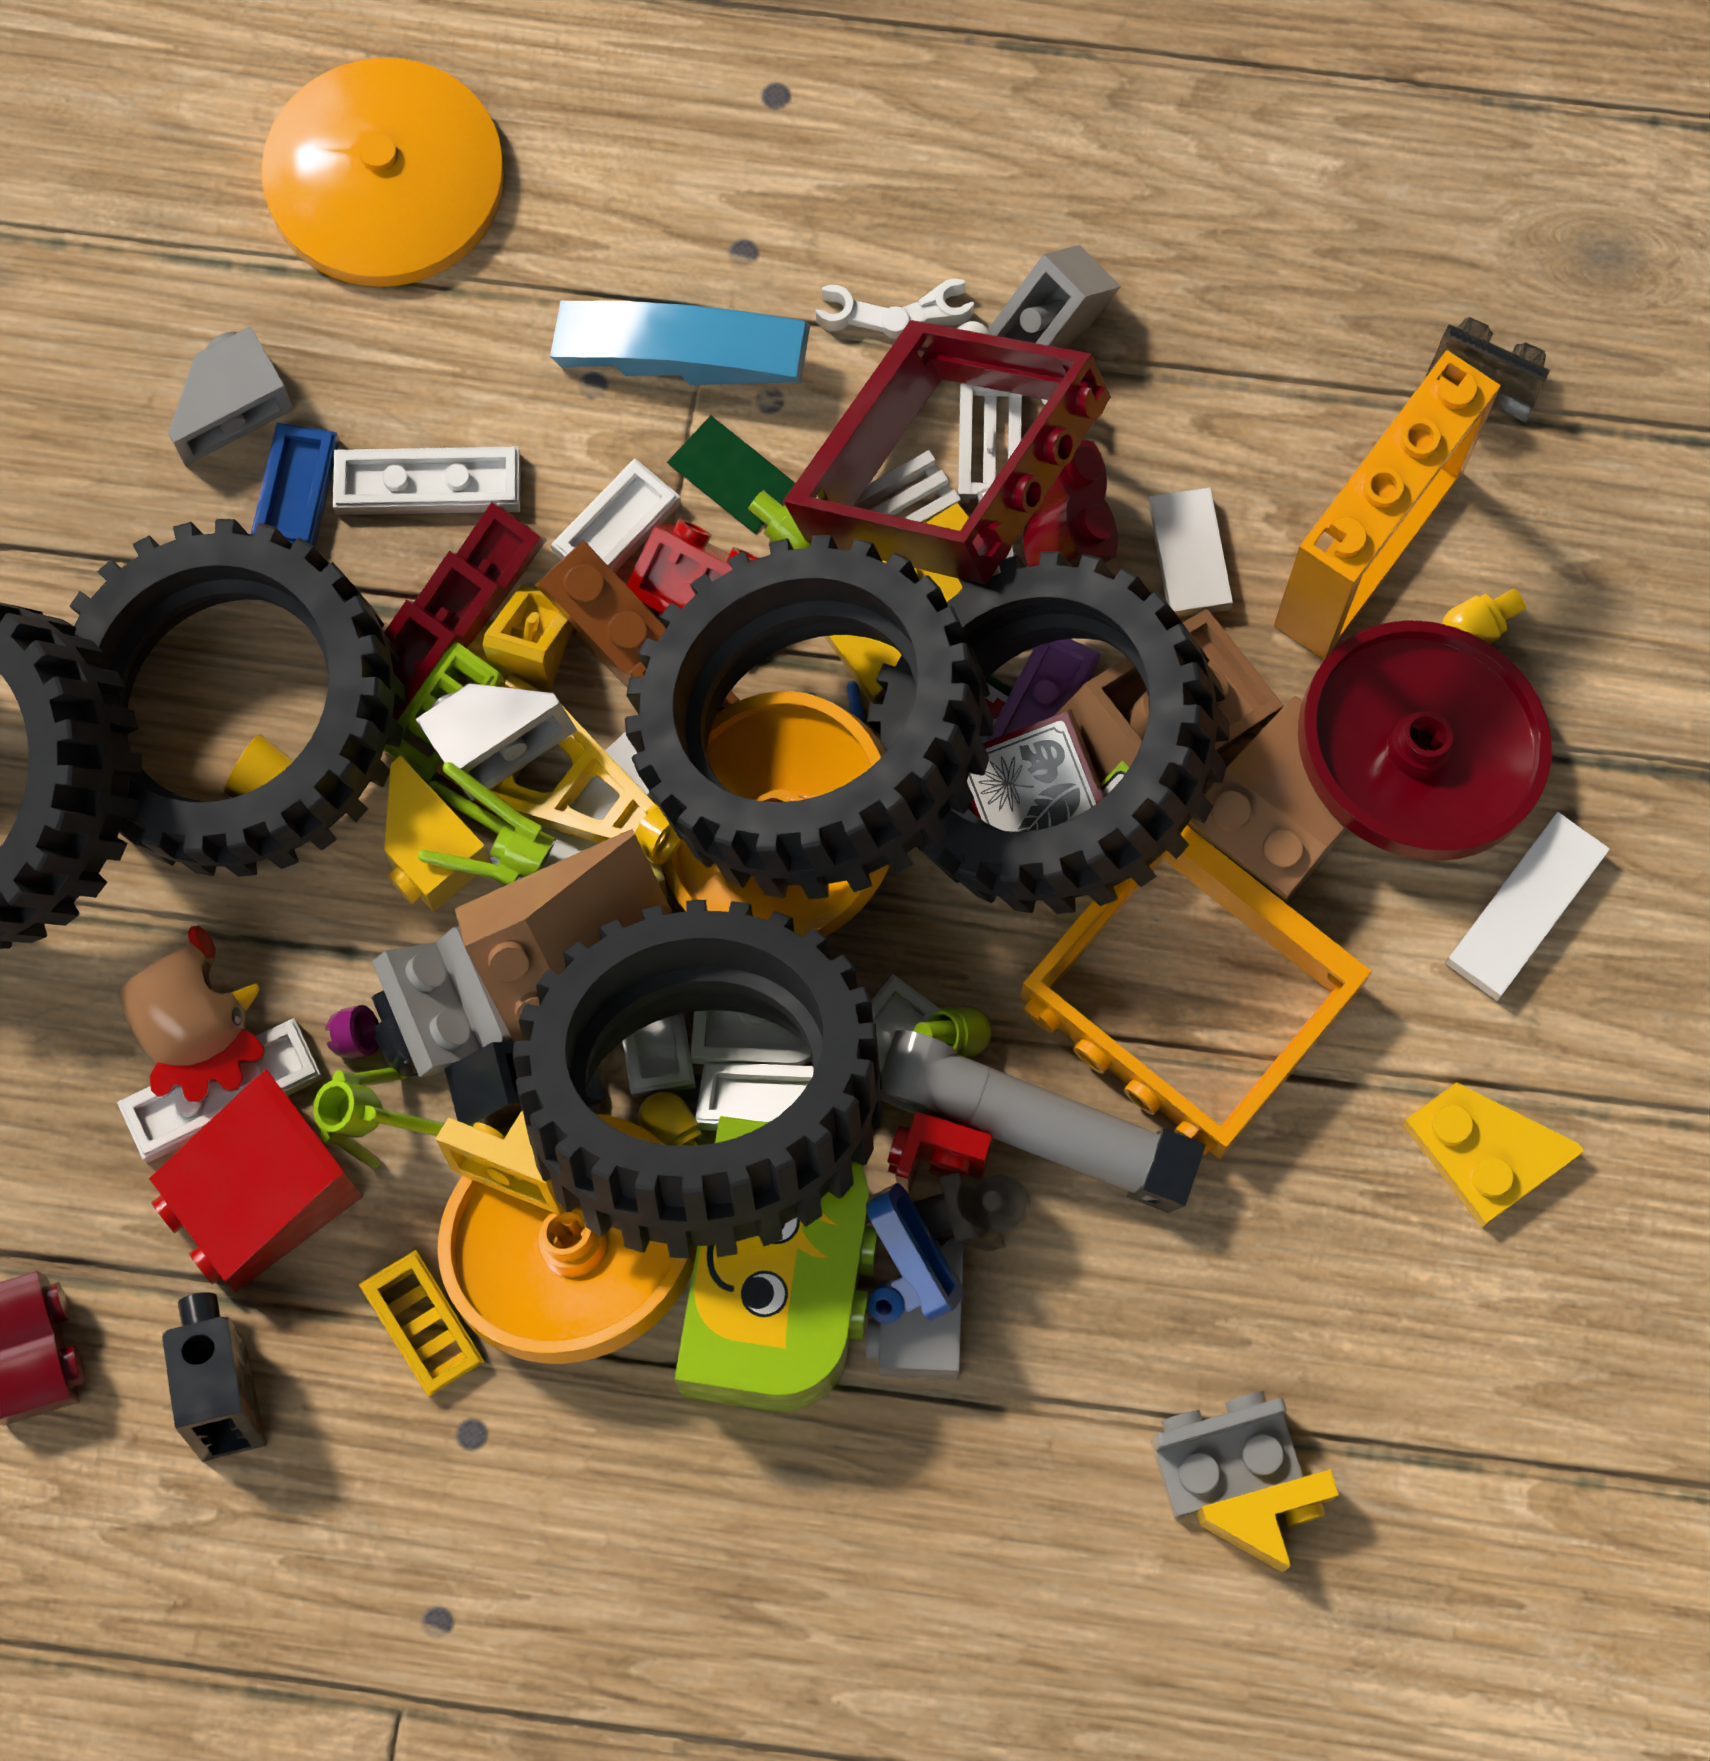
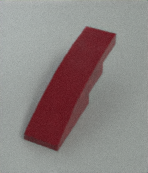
(460, 596)

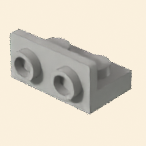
(439, 1002)
(1225, 1453)

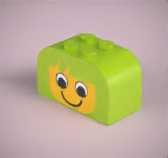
(779, 1317)

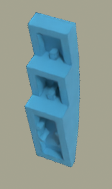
(681, 340)

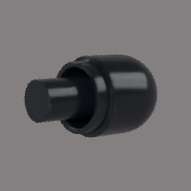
(390, 1039)

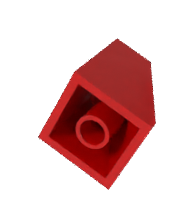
(251, 1185)

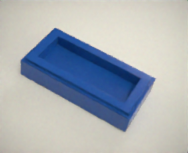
(296, 481)

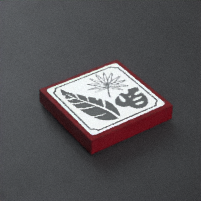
(1036, 777)

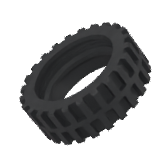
(747, 619)
(357, 722)
(74, 775)
(1164, 781)
(677, 968)

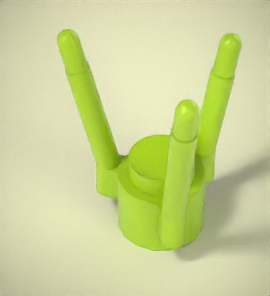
(519, 841)
(352, 1110)

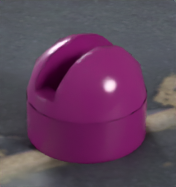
(352, 1032)

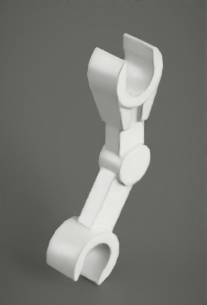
(894, 319)

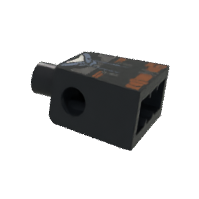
(211, 1381)

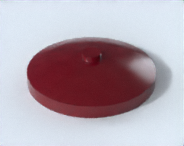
(1424, 740)

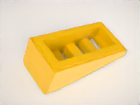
(389, 1276)

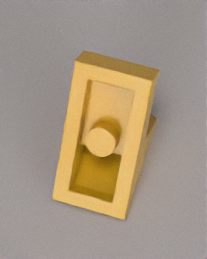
(497, 1160)
(1251, 1517)

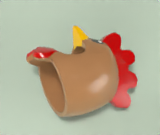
(187, 1026)

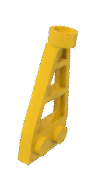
(553, 809)

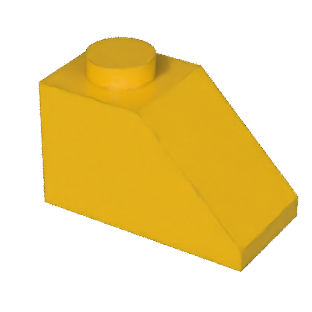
(424, 822)

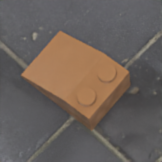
(1115, 704)
(1269, 812)
(532, 921)

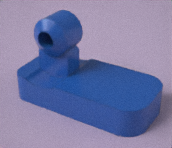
(924, 1272)

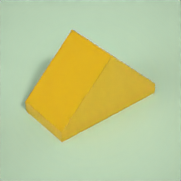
(528, 638)

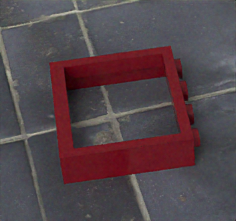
(889, 405)

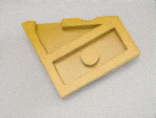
(1487, 1150)

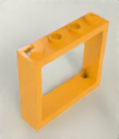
(1385, 504)
(1261, 913)

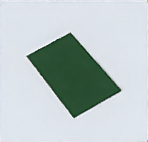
(729, 471)

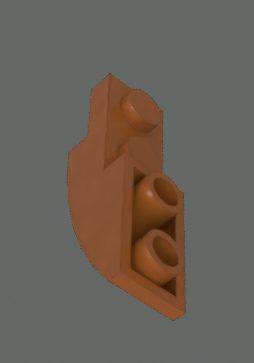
(604, 612)

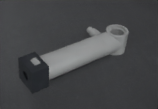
(936, 1081)

